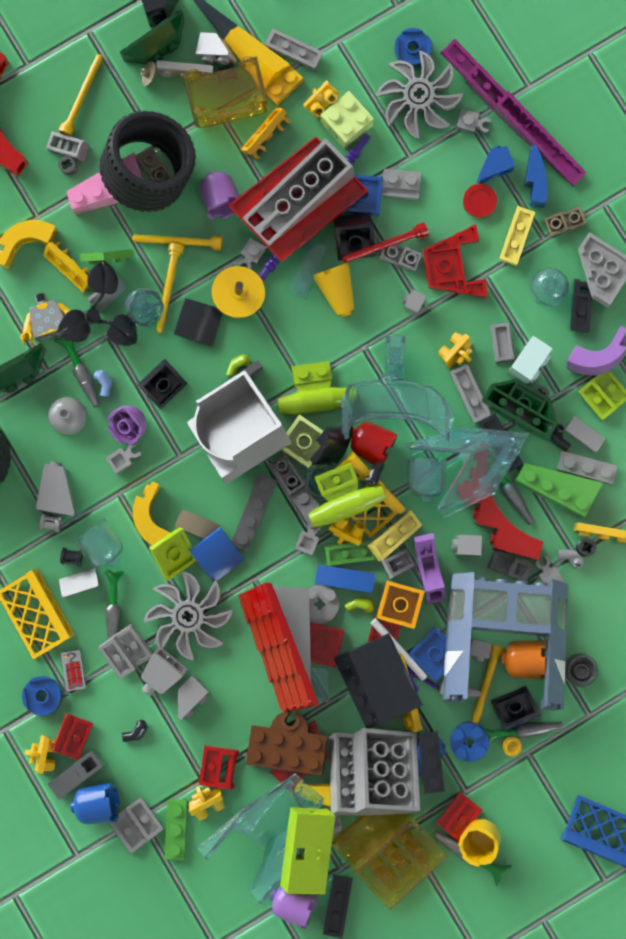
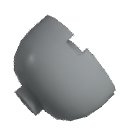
(67, 416)

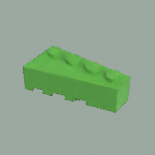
(562, 489)

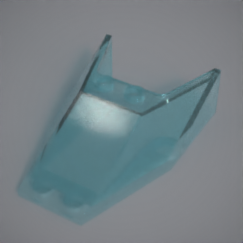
(266, 826)

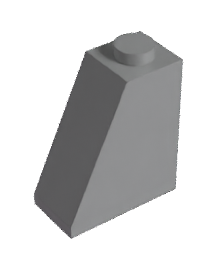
(55, 491)

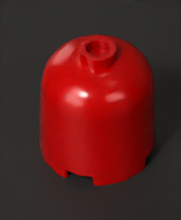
(371, 442)

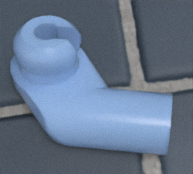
(106, 382)

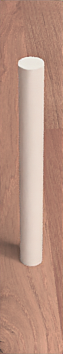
(409, 661)

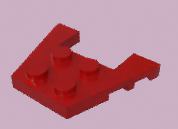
(445, 265)

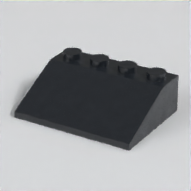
(378, 681)

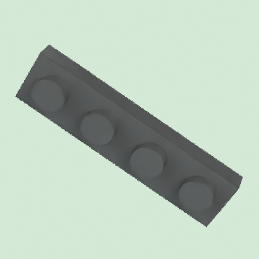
(253, 512)

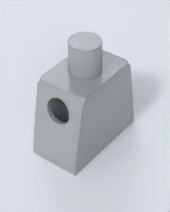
(161, 672)

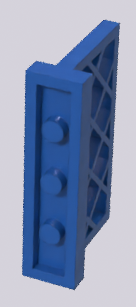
(588, 843)

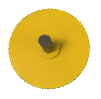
(238, 292)

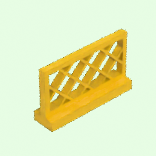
(391, 501)
(50, 607)

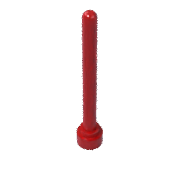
(419, 231)

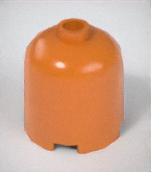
(525, 659)

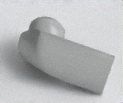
(572, 556)

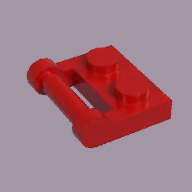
(212, 765)

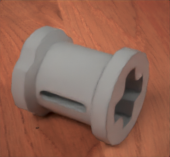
(50, 522)

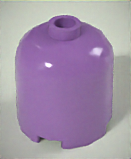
(217, 193)
(293, 907)

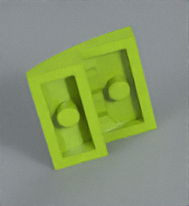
(604, 394)

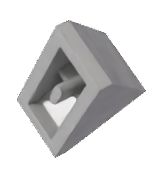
(398, 563)

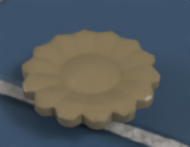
(148, 73)

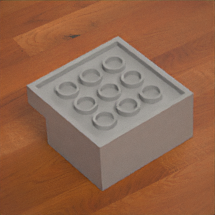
(237, 427)

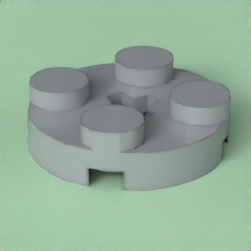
(329, 598)

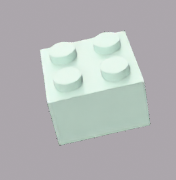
(530, 360)

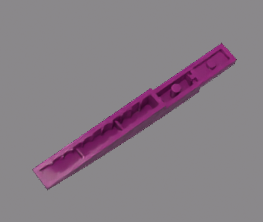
(512, 112)

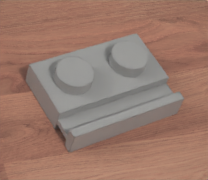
(401, 184)

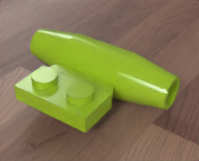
(314, 390)
(343, 496)

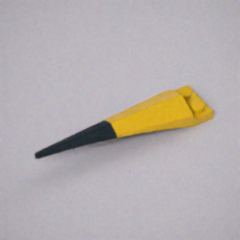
(276, 73)

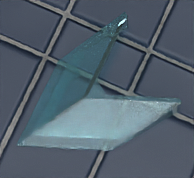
(486, 461)

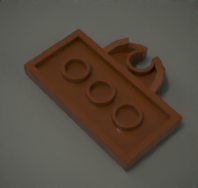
(287, 746)

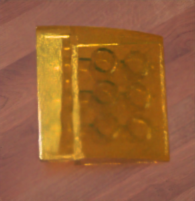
(389, 854)

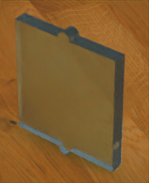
(320, 684)

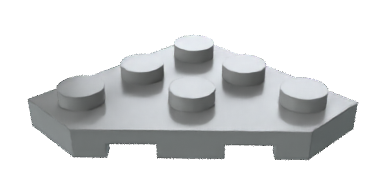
(603, 268)

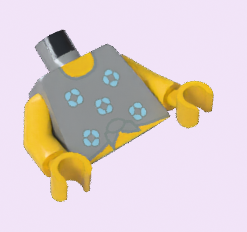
(43, 319)

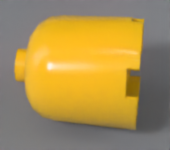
(480, 842)

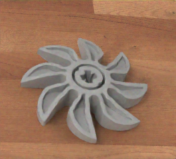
(414, 85)
(179, 622)

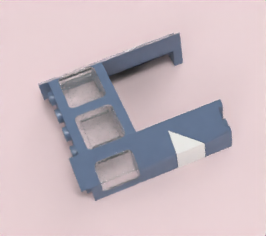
(505, 609)

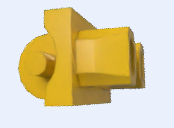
(321, 99)
(459, 352)
(348, 532)
(42, 764)
(205, 799)

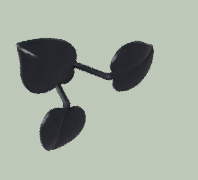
(75, 323)

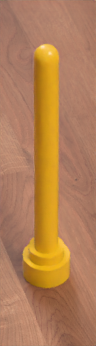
(67, 127)
(214, 242)
(175, 252)
(495, 653)

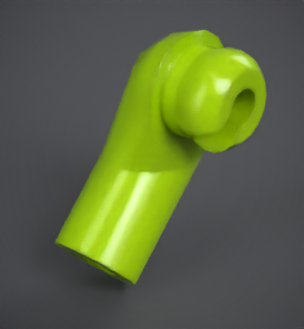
(237, 362)
(360, 602)

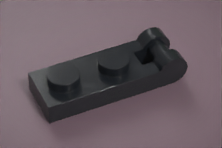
(580, 308)

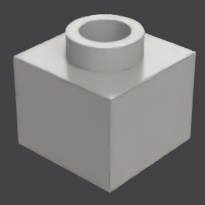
(413, 302)
(480, 650)

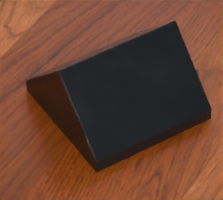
(162, 384)
(515, 708)

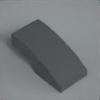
(510, 566)

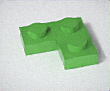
(118, 255)

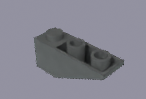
(76, 774)

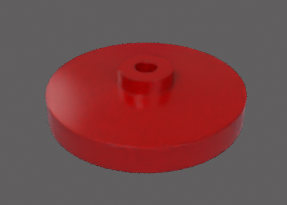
(479, 200)

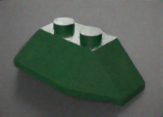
(156, 42)
(21, 369)
(522, 407)

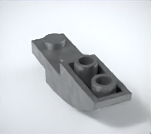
(294, 486)

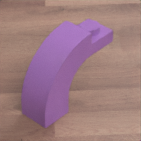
(598, 362)
(429, 568)

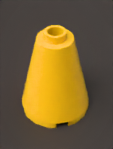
(337, 288)

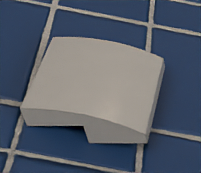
(125, 650)
(136, 825)

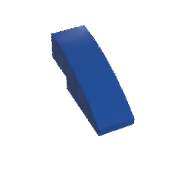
(536, 178)
(345, 578)

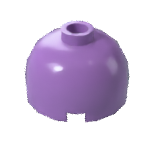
(127, 424)

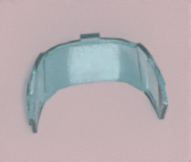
(395, 400)

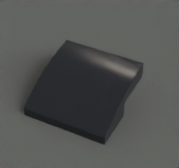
(198, 322)
(331, 445)

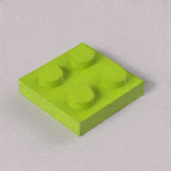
(172, 554)

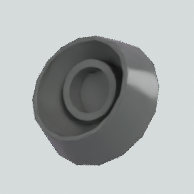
(581, 670)

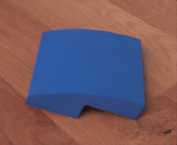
(216, 554)

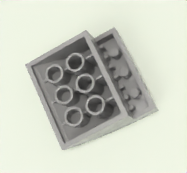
(374, 772)

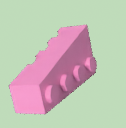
(92, 193)

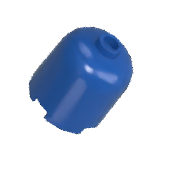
(96, 804)

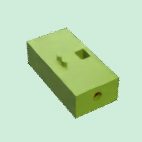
(307, 851)

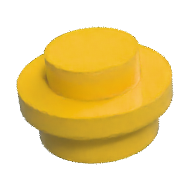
(512, 746)

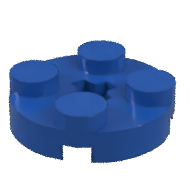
(419, 39)
(35, 704)
(463, 750)

